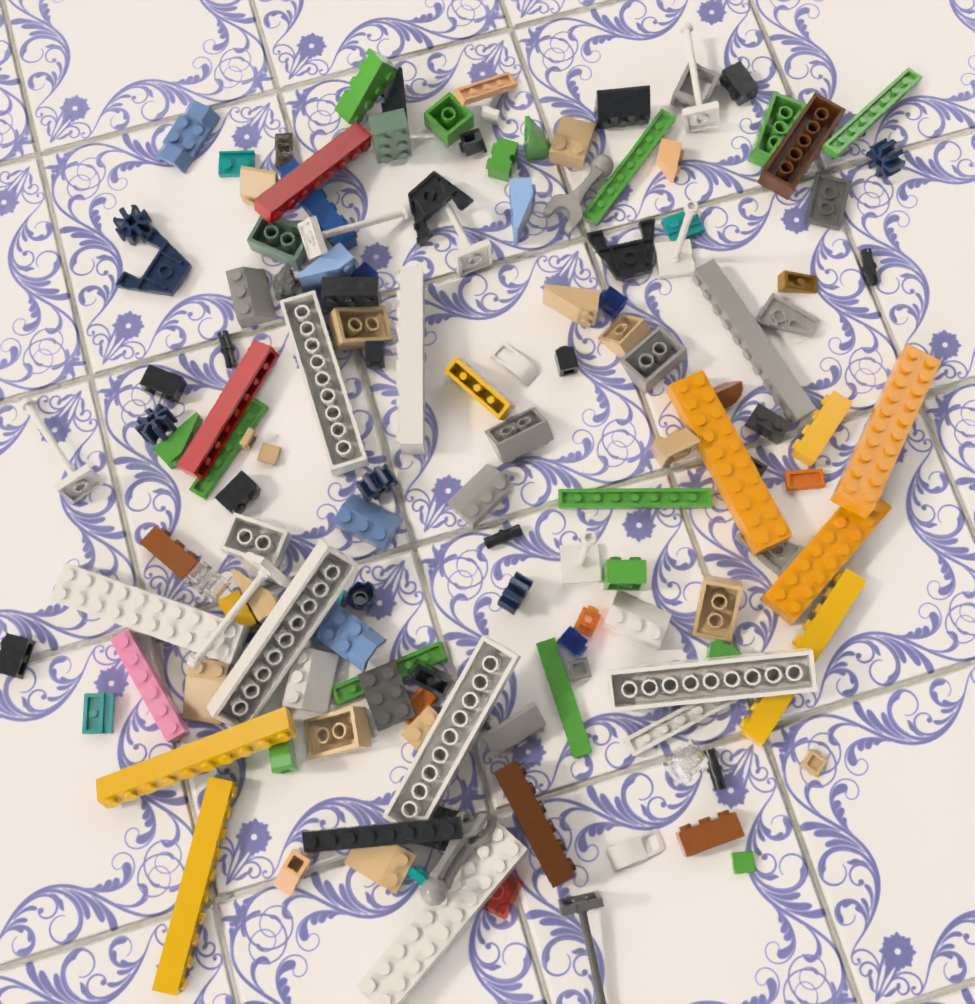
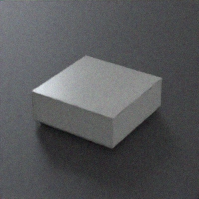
(579, 669)

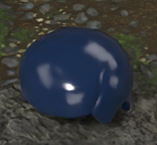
(361, 595)

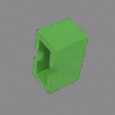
(503, 156)

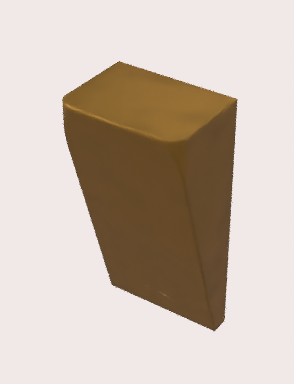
(797, 282)

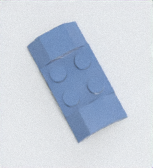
(188, 135)
(348, 636)

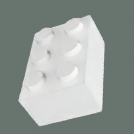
(255, 537)

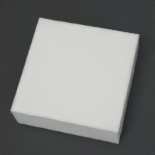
(490, 115)

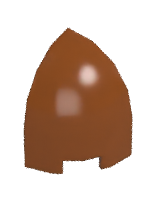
(729, 392)

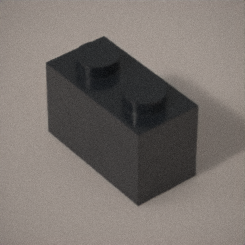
(738, 83)
(163, 383)
(768, 423)
(238, 493)
(15, 655)
(430, 678)

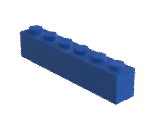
(325, 212)

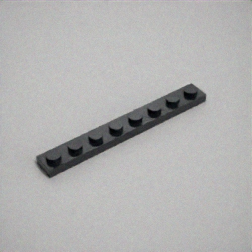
(382, 834)

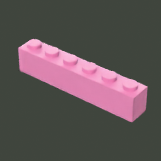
(150, 686)

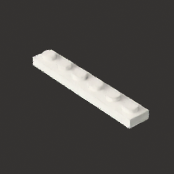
(672, 724)

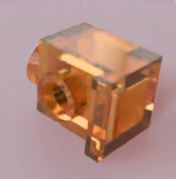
(584, 627)

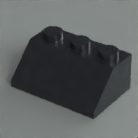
(395, 94)
(622, 107)
(350, 291)

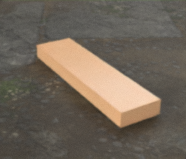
(485, 89)

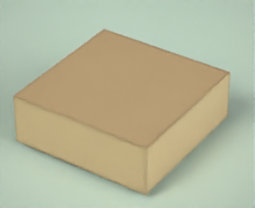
(248, 439)
(269, 454)
(813, 763)

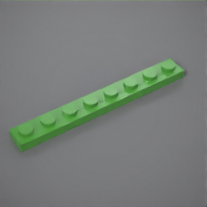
(871, 113)
(629, 166)
(634, 498)

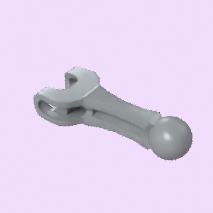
(569, 204)
(435, 889)

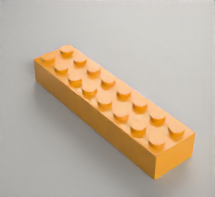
(820, 561)

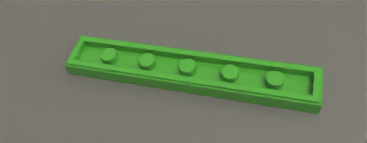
(250, 419)
(352, 688)
(564, 698)

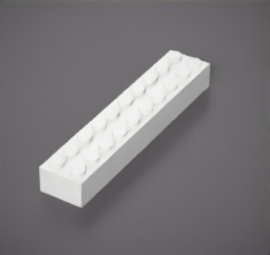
(411, 360)
(324, 383)
(147, 612)
(282, 635)
(712, 679)
(453, 732)
(438, 926)

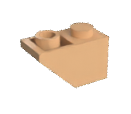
(668, 158)
(292, 871)

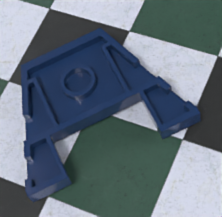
(164, 272)

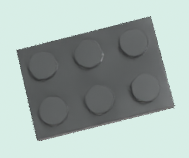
(827, 201)
(386, 695)

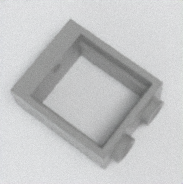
(684, 100)

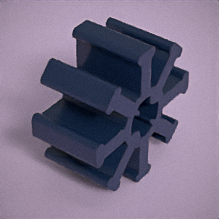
(885, 158)
(133, 224)
(156, 424)
(376, 483)
(515, 592)

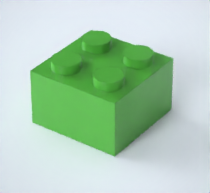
(448, 119)
(624, 574)

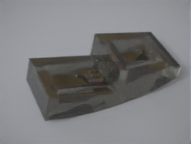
(284, 149)

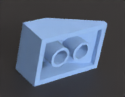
(521, 198)
(334, 263)

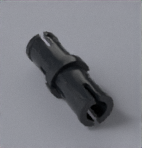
(869, 267)
(227, 349)
(503, 536)
(715, 769)

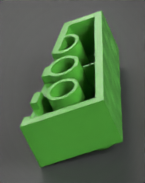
(366, 87)
(775, 124)

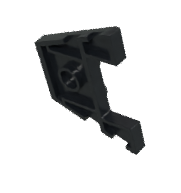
(429, 198)
(626, 258)

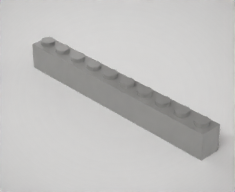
(753, 342)

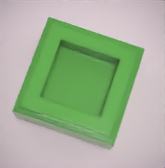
(743, 862)

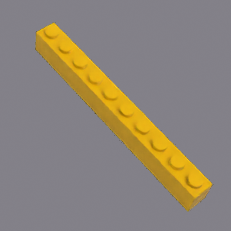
(815, 635)
(195, 758)
(194, 887)

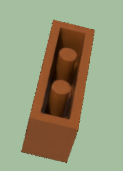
(169, 552)
(709, 833)

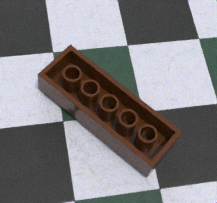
(801, 146)
(534, 824)

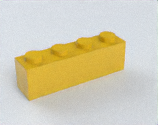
(479, 388)
(821, 429)

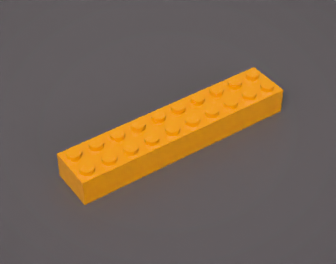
(885, 431)
(729, 463)

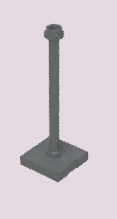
(581, 905)

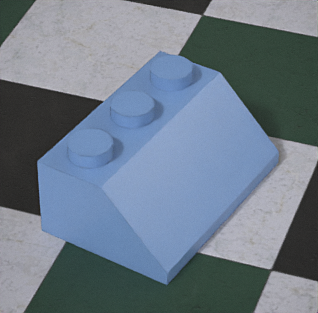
(367, 522)

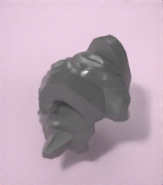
(285, 283)

